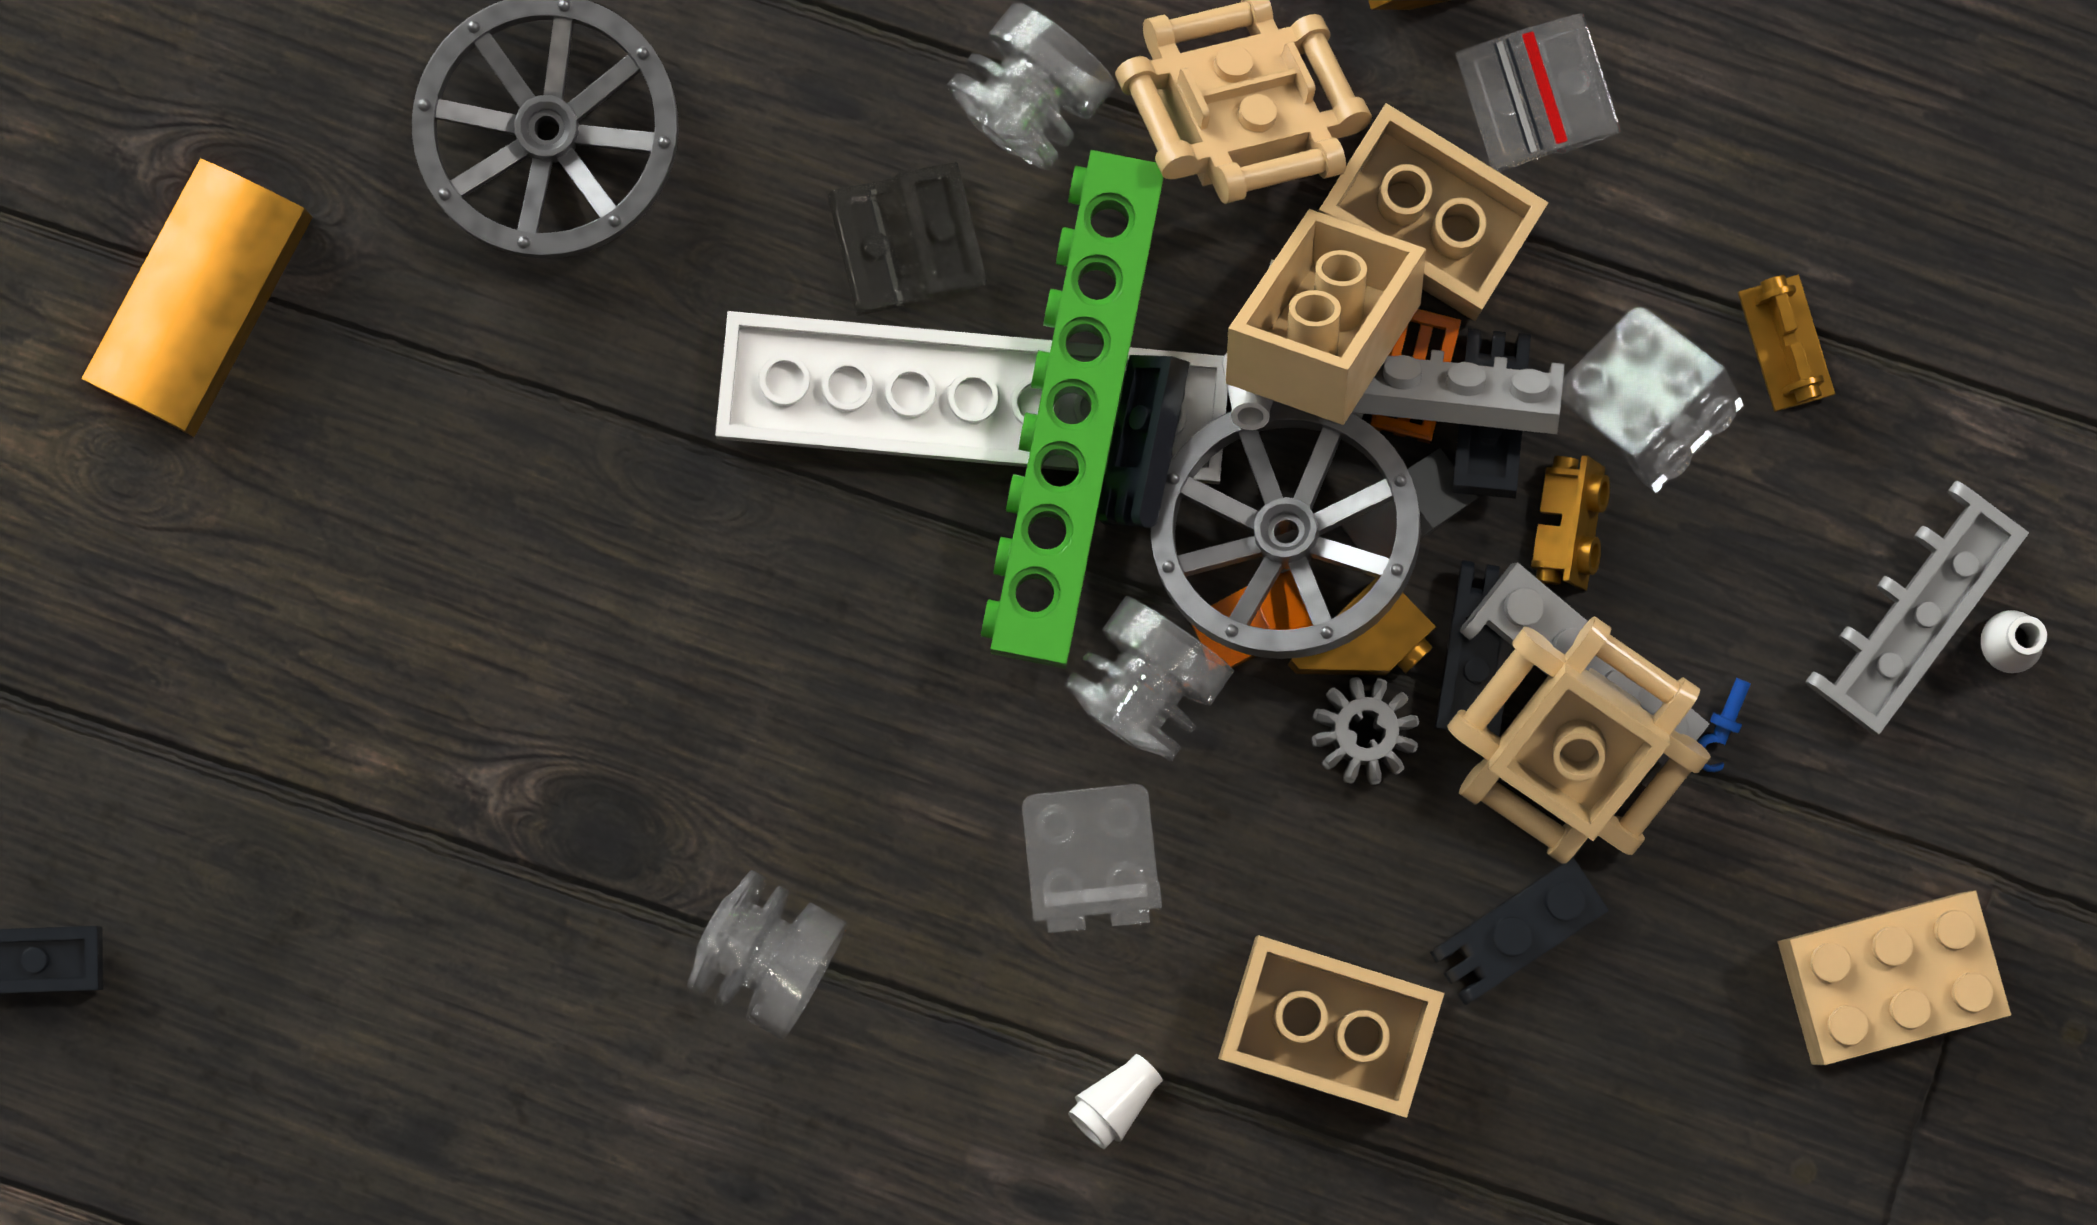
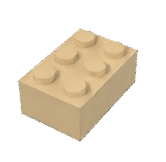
(1440, 199)
(1325, 316)
(1894, 978)
(1331, 1026)

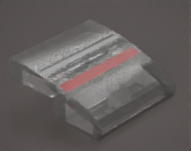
(1538, 92)

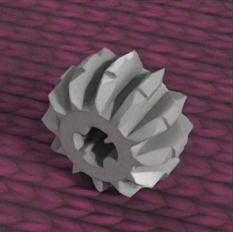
(1384, 722)

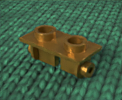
(1786, 342)
(1578, 499)

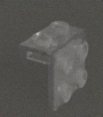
(1652, 395)
(1091, 856)

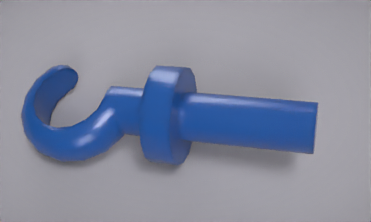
(1726, 721)

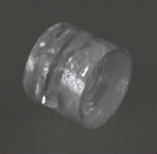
(1038, 77)
(1148, 679)
(766, 954)

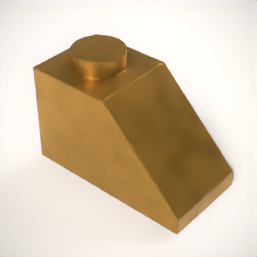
(1390, 642)

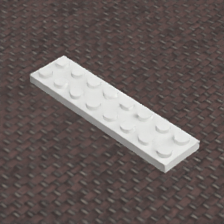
(914, 390)

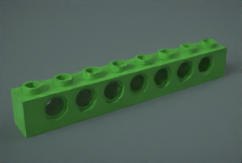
(1134, 191)

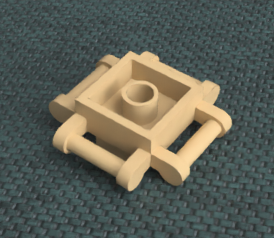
(1242, 106)
(1579, 742)

